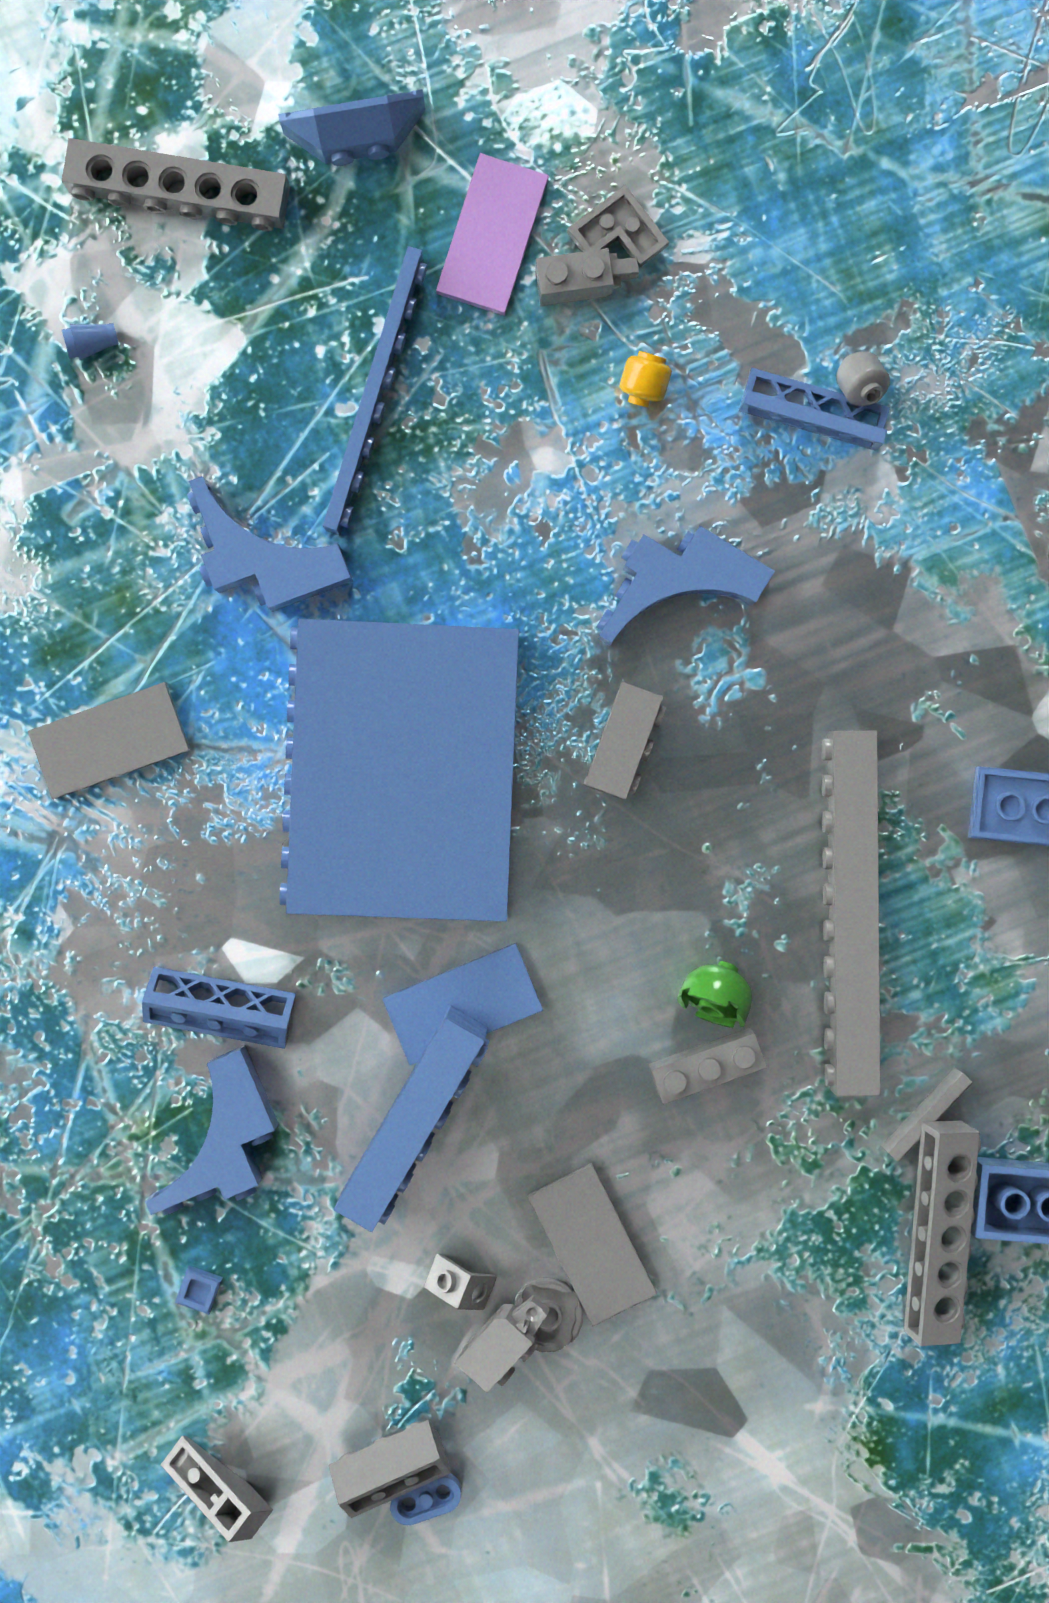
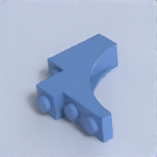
(239, 557)
(659, 574)
(225, 1160)

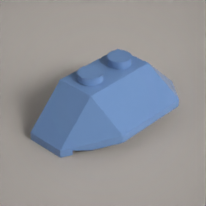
(355, 128)

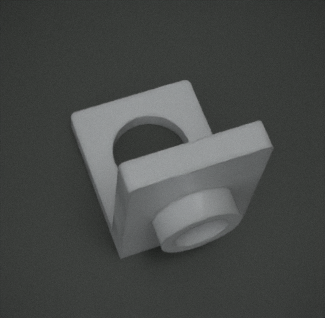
(457, 1284)

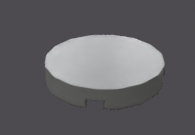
(564, 1316)

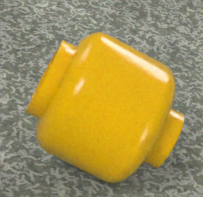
(645, 378)

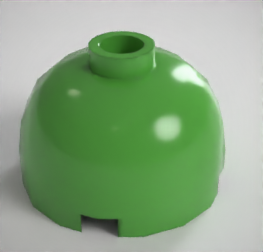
(717, 993)

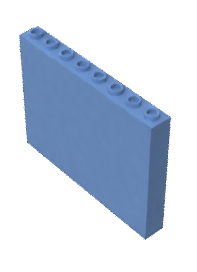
(400, 770)

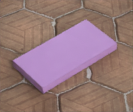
(492, 234)

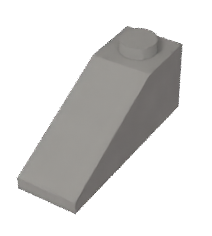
(217, 1491)

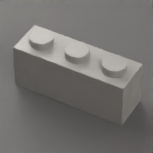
(625, 741)
(707, 1065)
(389, 1468)

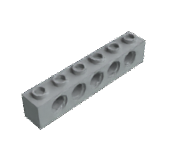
(87, 159)
(936, 1294)

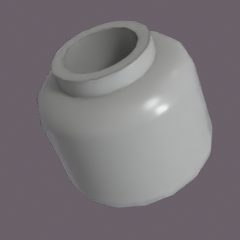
(862, 378)

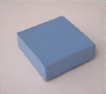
(198, 1290)

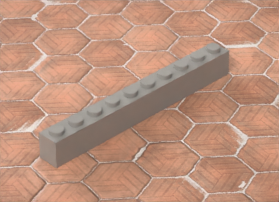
(853, 913)

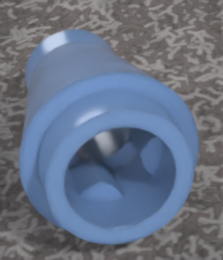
(88, 339)

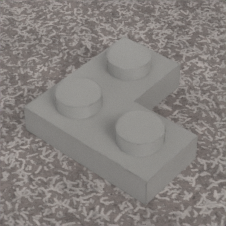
(619, 219)

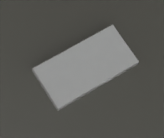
(109, 740)
(592, 1244)

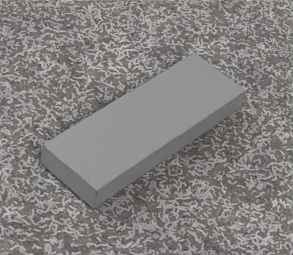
(929, 1110)

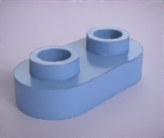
(428, 1501)

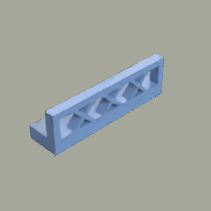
(811, 417)
(216, 1018)

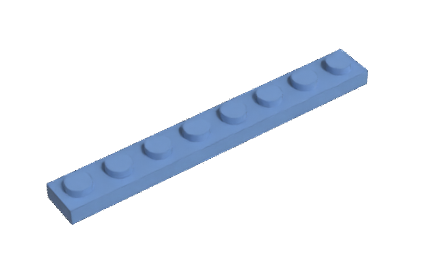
(380, 377)

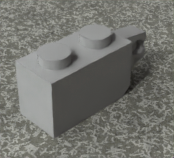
(581, 276)
(502, 1342)

